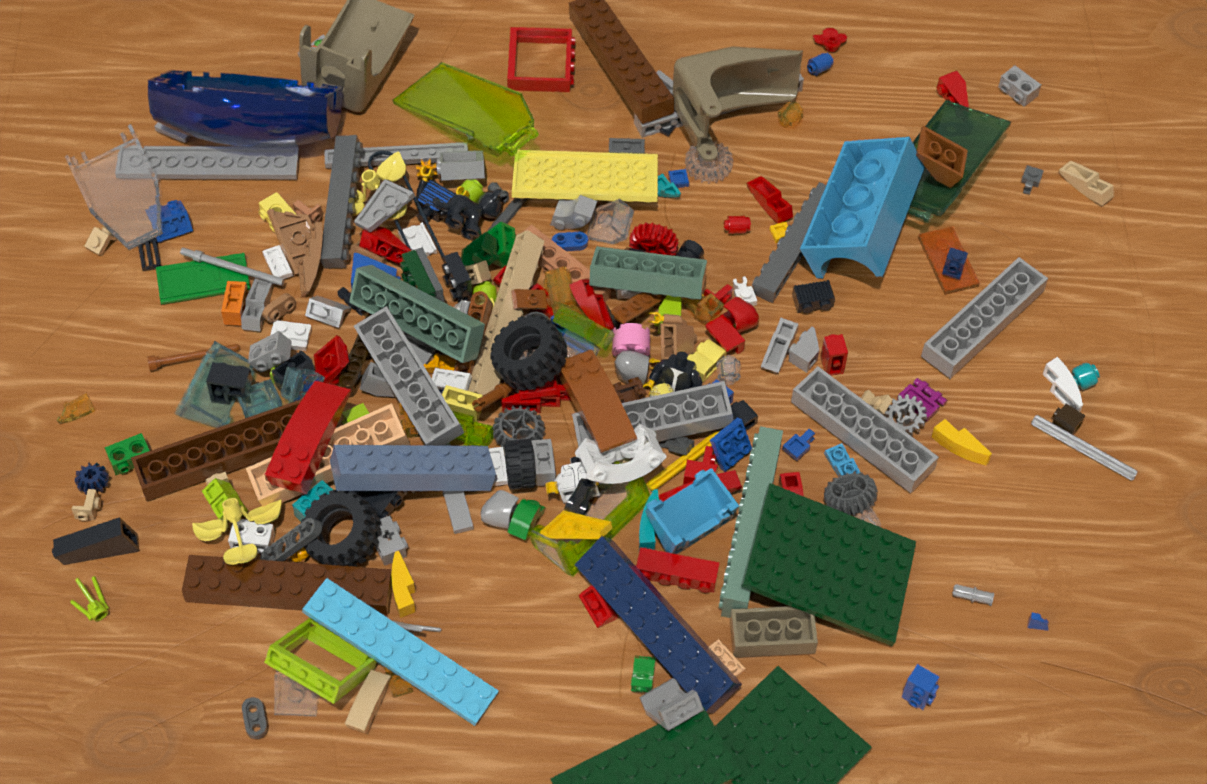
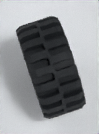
(539, 366)
(361, 537)

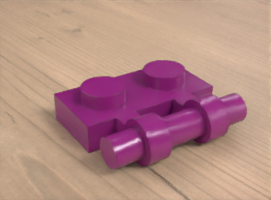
(930, 403)

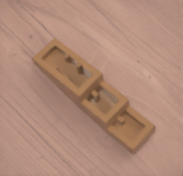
(309, 263)

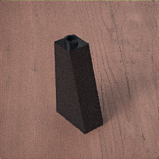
(96, 542)

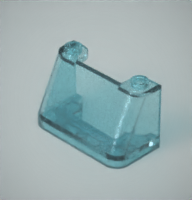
(196, 400)

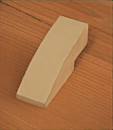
(1087, 182)
(368, 701)

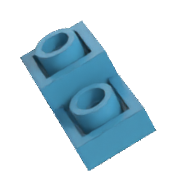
(840, 460)

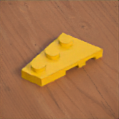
(576, 526)

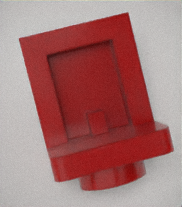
(723, 295)

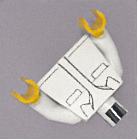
(568, 480)

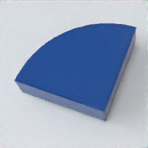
(1036, 622)

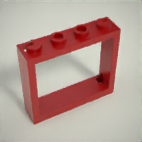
(540, 35)

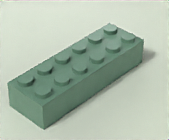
(648, 272)

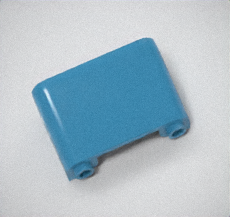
(692, 512)

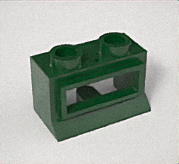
(475, 251)

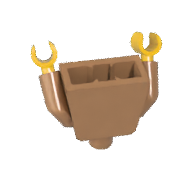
(675, 336)

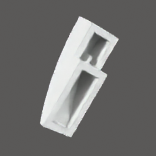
(1063, 384)

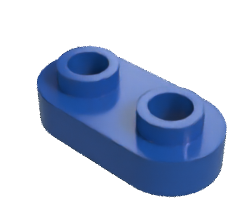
(570, 240)

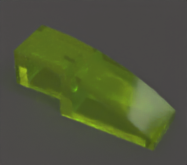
(583, 327)
(475, 433)

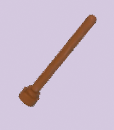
(156, 362)

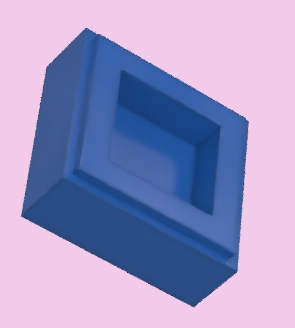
(679, 178)

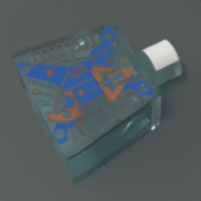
(297, 383)

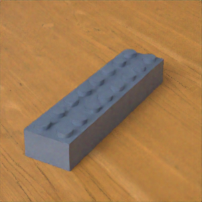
(412, 468)

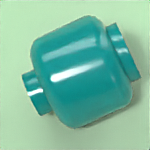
(1085, 375)

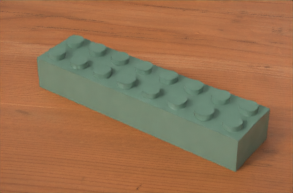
(418, 313)

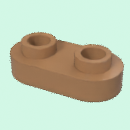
(278, 307)

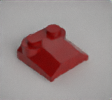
(331, 360)

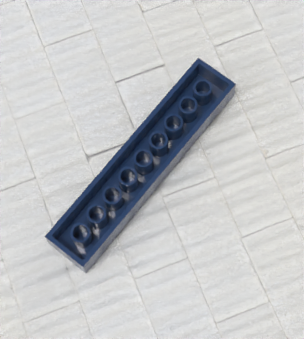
(658, 624)

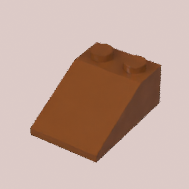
(941, 157)

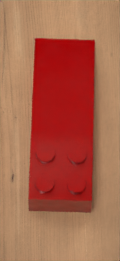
(307, 437)

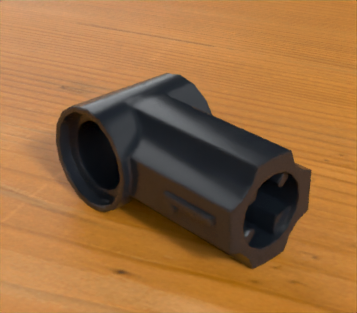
(580, 499)

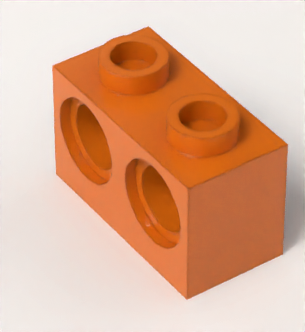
(234, 302)

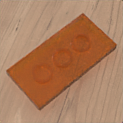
(936, 248)

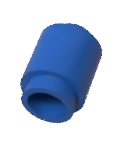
(820, 63)

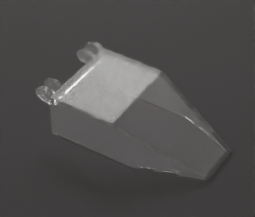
(122, 191)

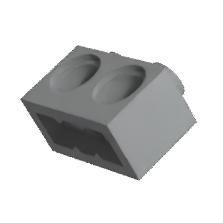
(1019, 86)
(269, 352)
(543, 461)

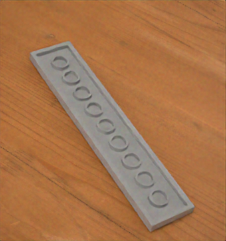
(224, 162)

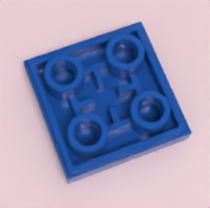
(731, 444)

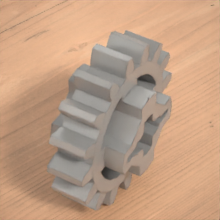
(906, 406)

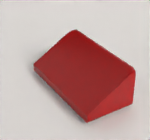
(597, 607)

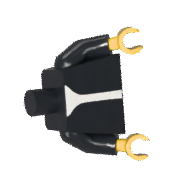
(676, 372)

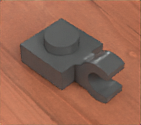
(1031, 177)
(679, 445)

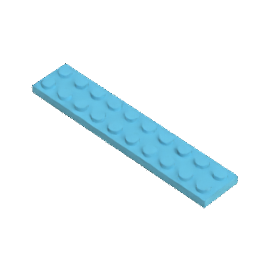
(400, 651)

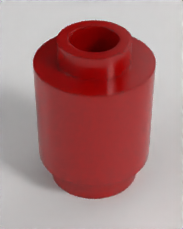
(737, 224)

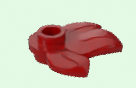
(830, 39)

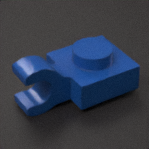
(798, 446)

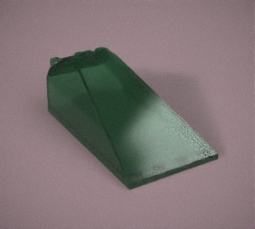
(969, 129)

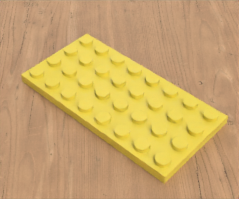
(587, 174)

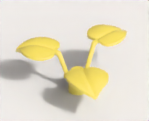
(392, 170)
(233, 511)

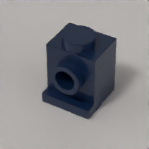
(955, 263)

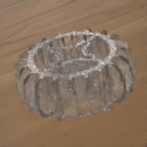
(710, 170)

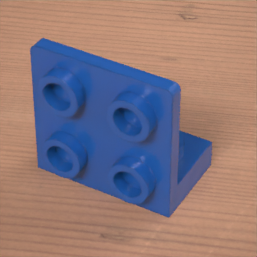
(174, 220)

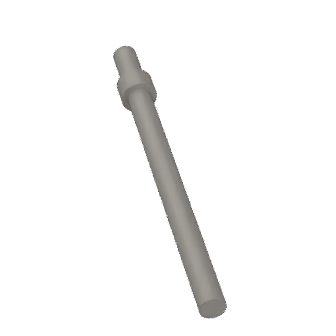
(199, 256)

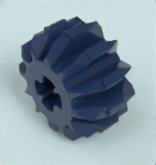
(92, 478)

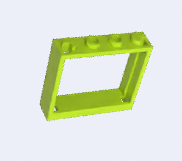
(311, 677)

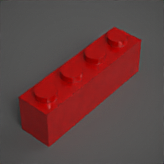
(678, 570)

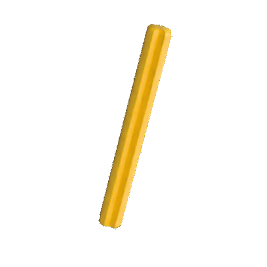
(679, 464)

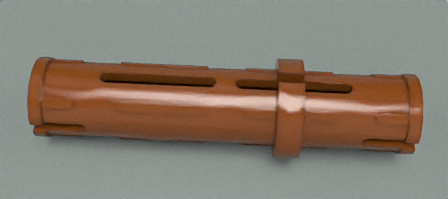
(499, 392)

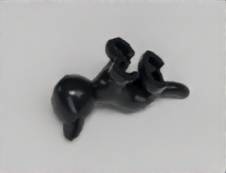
(462, 207)

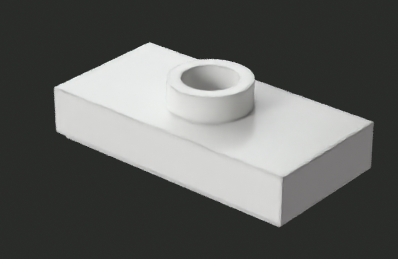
(277, 262)
(451, 378)

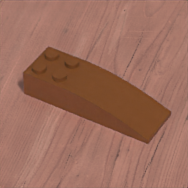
(596, 401)

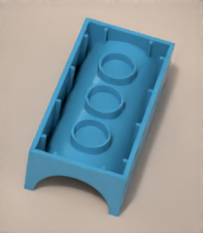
(864, 204)

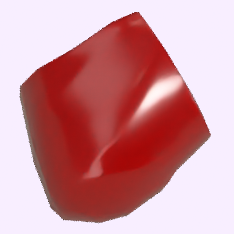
(741, 314)

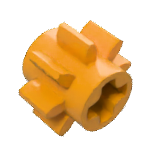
(427, 164)

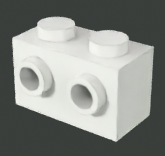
(258, 534)

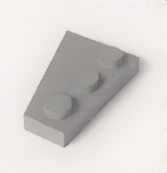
(383, 204)

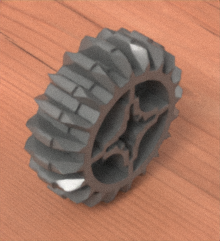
(514, 423)
(851, 493)

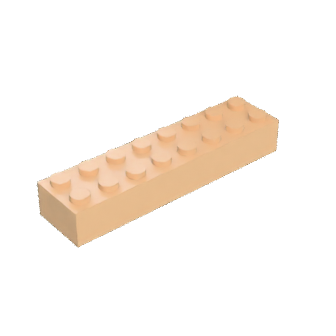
(375, 428)

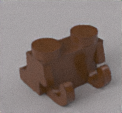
(630, 391)

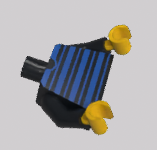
(428, 191)

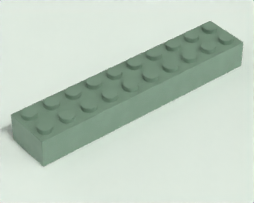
(759, 475)

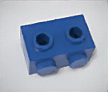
(921, 687)

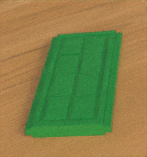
(197, 279)

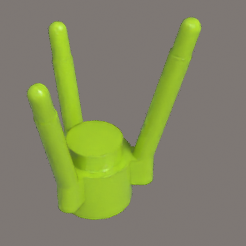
(96, 609)

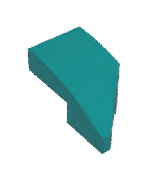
(667, 189)

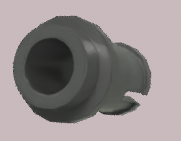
(504, 194)

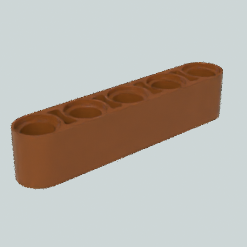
(476, 311)

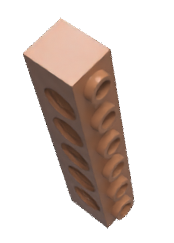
(556, 257)

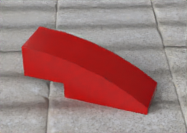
(770, 199)
(591, 303)

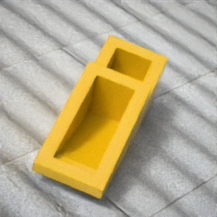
(961, 443)
(402, 586)

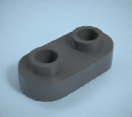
(254, 719)

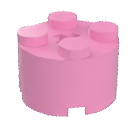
(631, 337)

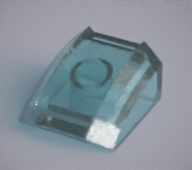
(259, 399)

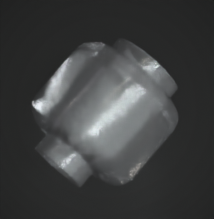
(728, 370)

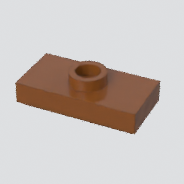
(529, 299)

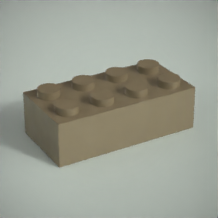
(772, 632)

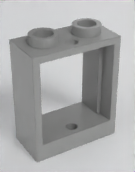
(461, 165)

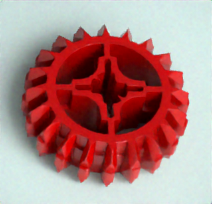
(654, 239)

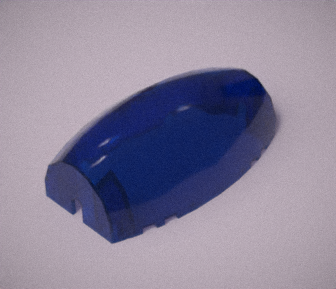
(245, 108)

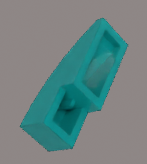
(646, 530)

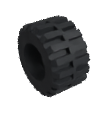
(520, 464)

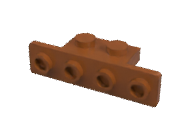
(636, 306)

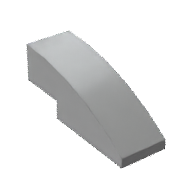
(256, 301)
(779, 345)

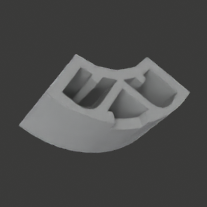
(573, 213)

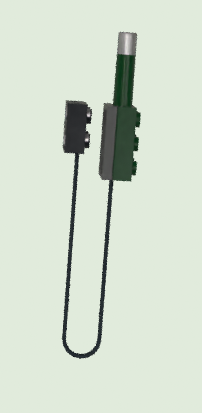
(418, 269)

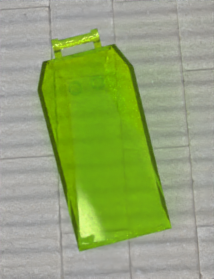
(471, 109)

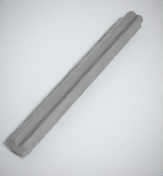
(1084, 447)

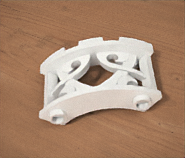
(644, 451)

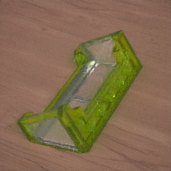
(616, 504)

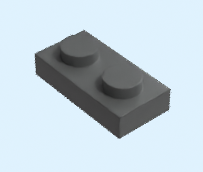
(625, 145)

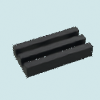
(151, 266)

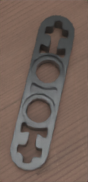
(308, 531)

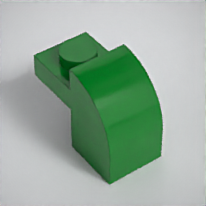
(525, 518)
(643, 673)

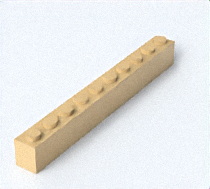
(517, 275)

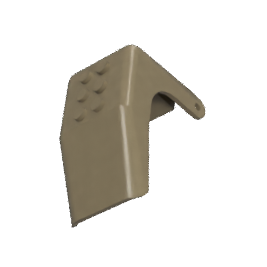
(355, 50)
(729, 81)

